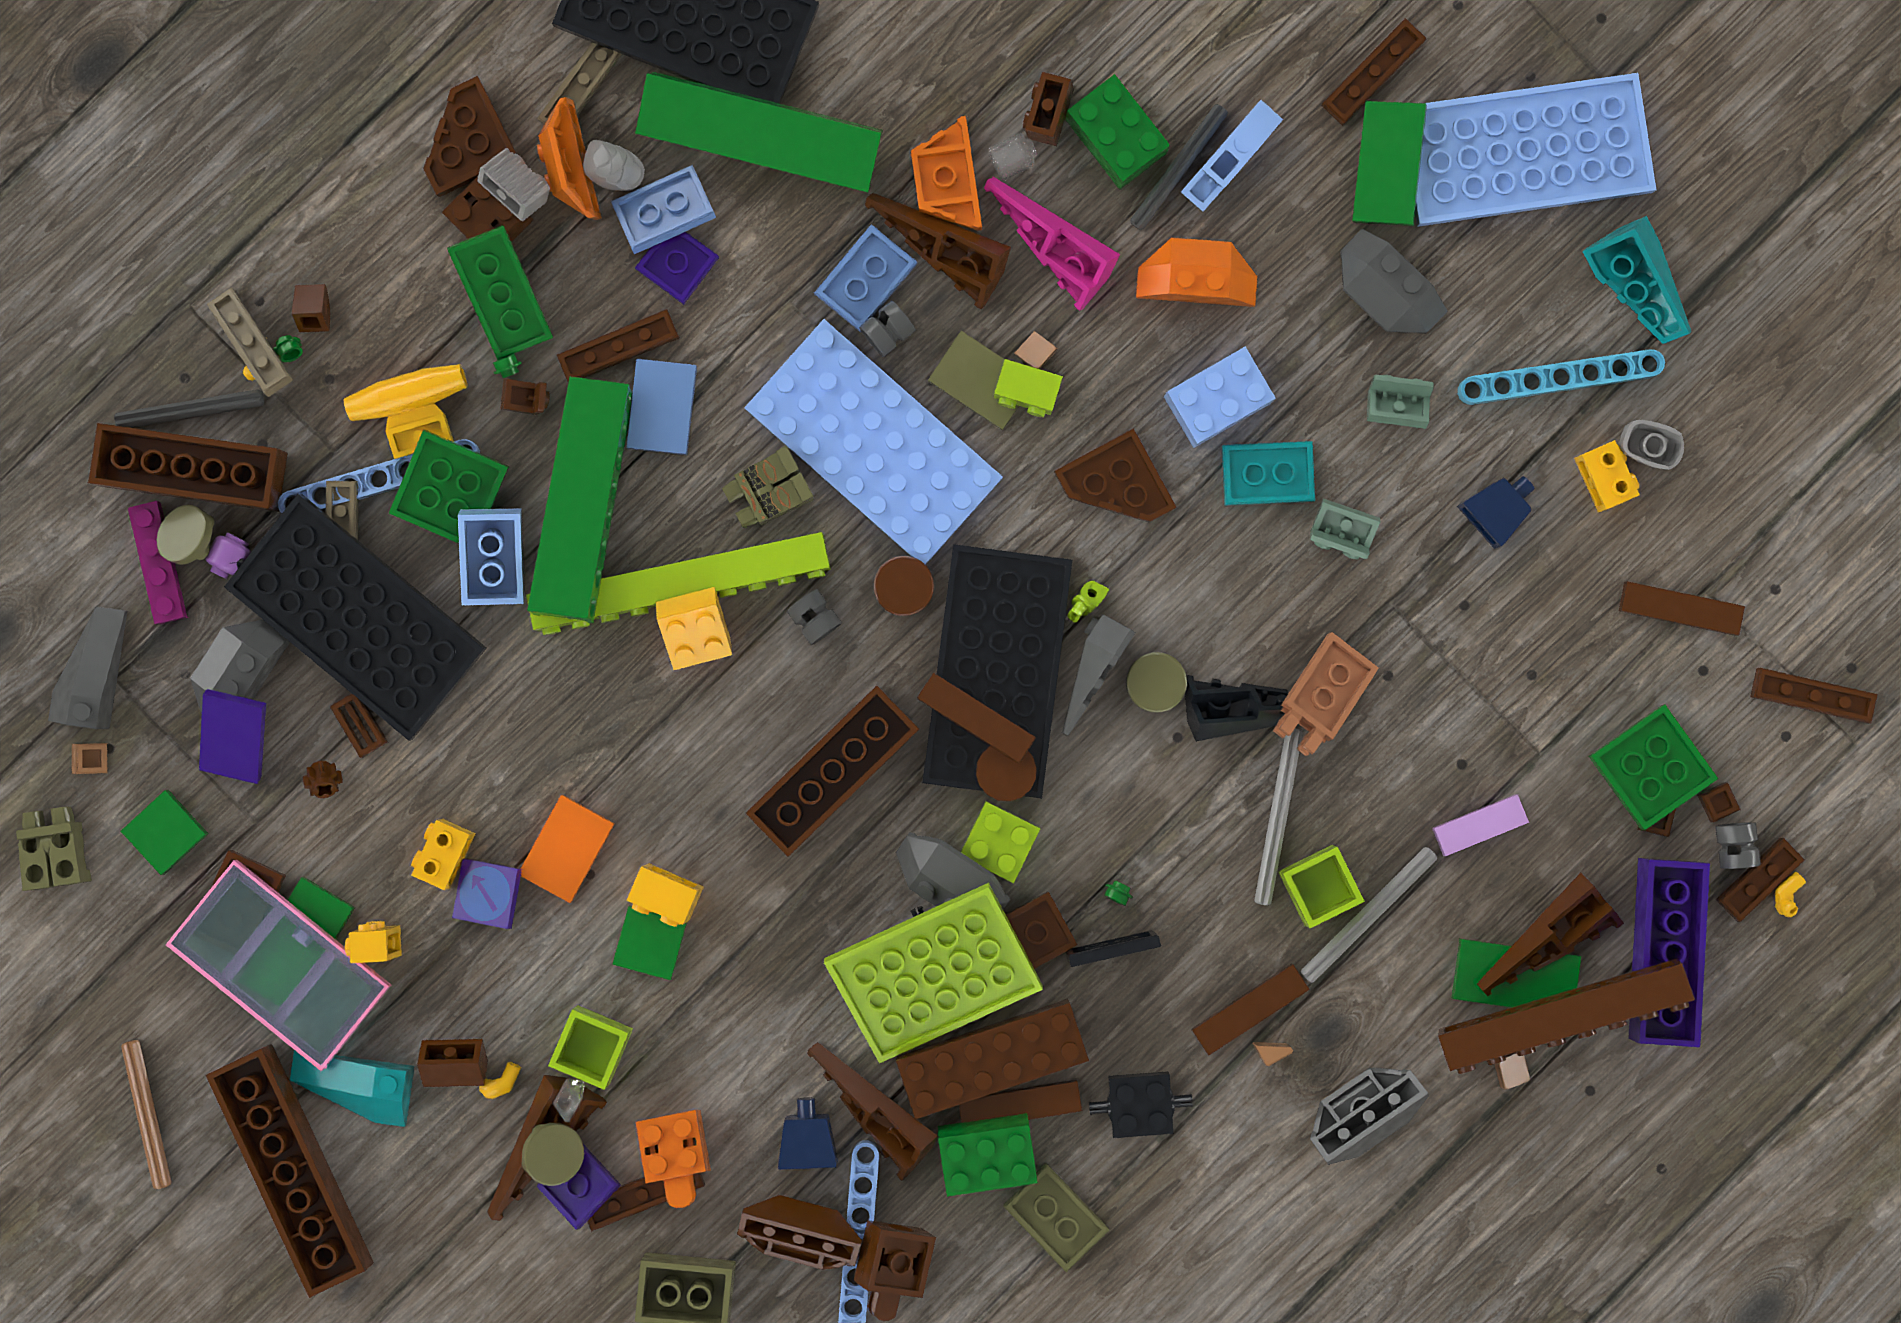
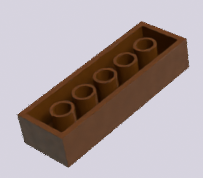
(187, 467)
(832, 771)
(991, 1059)

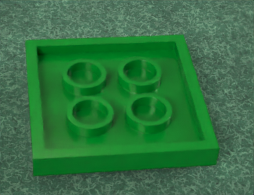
(443, 481)
(1653, 767)

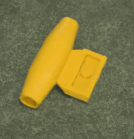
(409, 405)

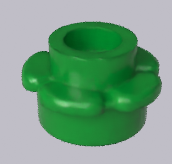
(288, 348)
(507, 366)
(1118, 893)

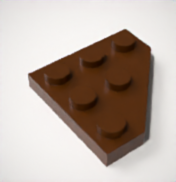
(465, 138)
(1118, 480)

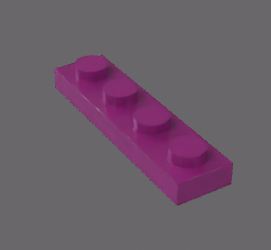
(158, 573)

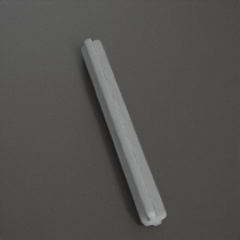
(1278, 818)
(1369, 914)

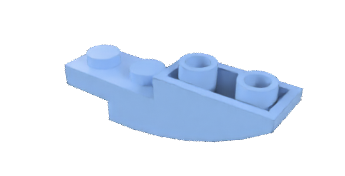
(1231, 155)

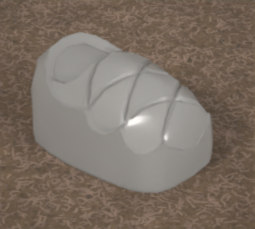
(612, 166)
(1652, 444)

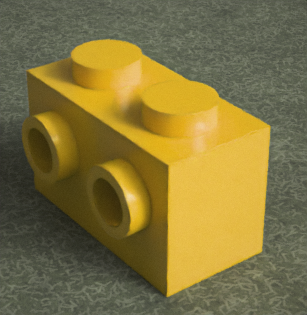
(1607, 476)
(442, 853)
(373, 943)

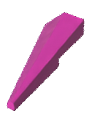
(1071, 254)

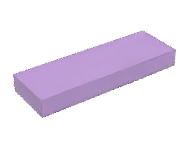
(1480, 825)

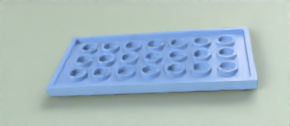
(1534, 150)
(873, 442)

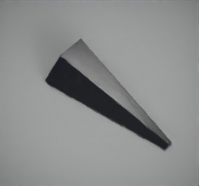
(1227, 710)

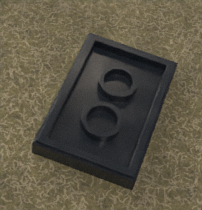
(1113, 948)

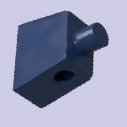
(1498, 509)
(807, 1139)

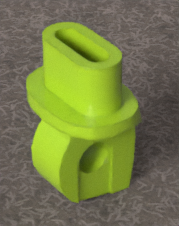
(1083, 603)

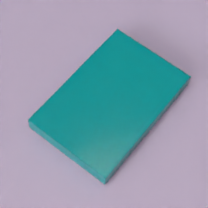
(1268, 473)

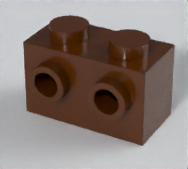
(1049, 108)
(452, 1062)

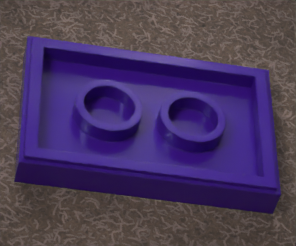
(232, 736)

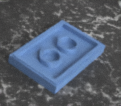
(663, 209)
(865, 277)
(661, 407)

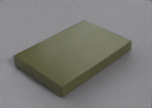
(970, 377)
(1056, 1217)

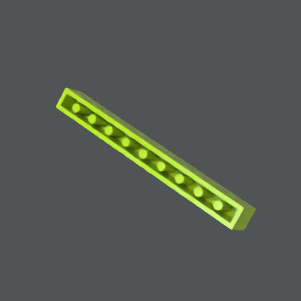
(724, 571)

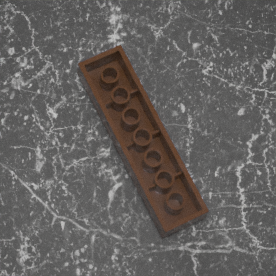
(1565, 1015)
(290, 1170)

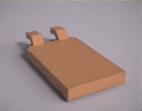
(1325, 693)

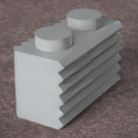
(514, 184)

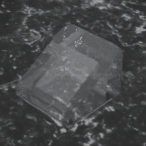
(569, 1098)

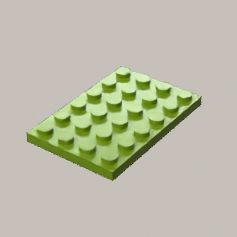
(933, 973)

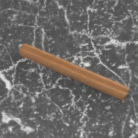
(146, 1114)

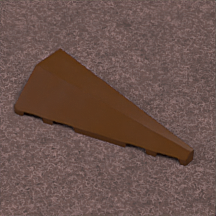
(964, 256)
(1570, 919)
(541, 1112)
(890, 1125)

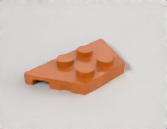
(947, 177)

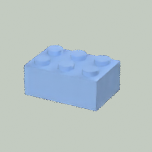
(1219, 397)
(491, 556)

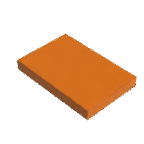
(566, 848)

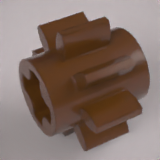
(322, 779)

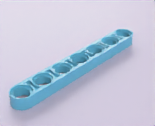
(1574, 370)

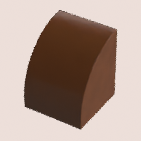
(311, 308)

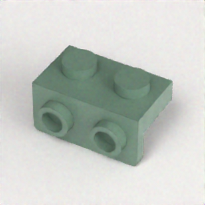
(1399, 401)
(1344, 529)

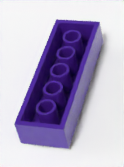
(1671, 926)

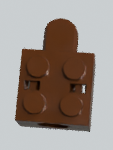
(479, 211)
(893, 1264)

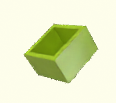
(1000, 841)
(1321, 886)
(590, 1047)

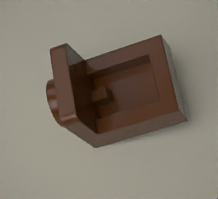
(524, 397)

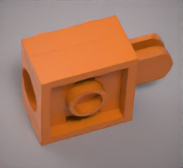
(671, 1154)

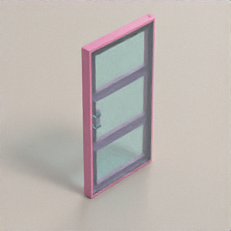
(278, 965)

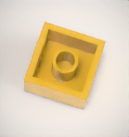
(693, 628)
(664, 894)

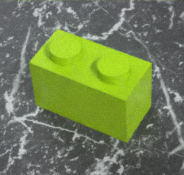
(1027, 388)

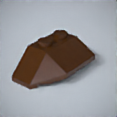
(800, 1233)

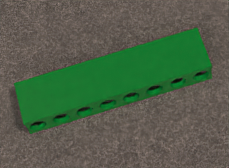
(758, 131)
(581, 499)

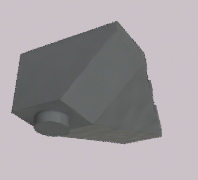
(1099, 654)
(89, 679)

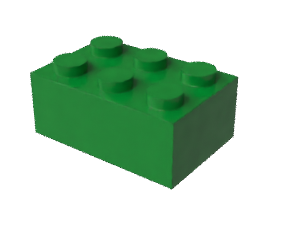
(1117, 131)
(987, 1154)

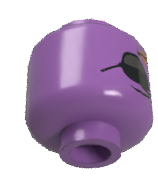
(227, 555)

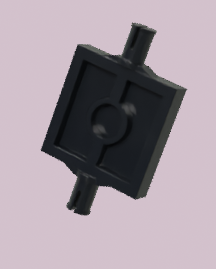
(1140, 1104)

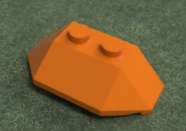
(564, 155)
(1198, 274)

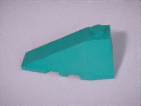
(1638, 272)
(363, 1086)

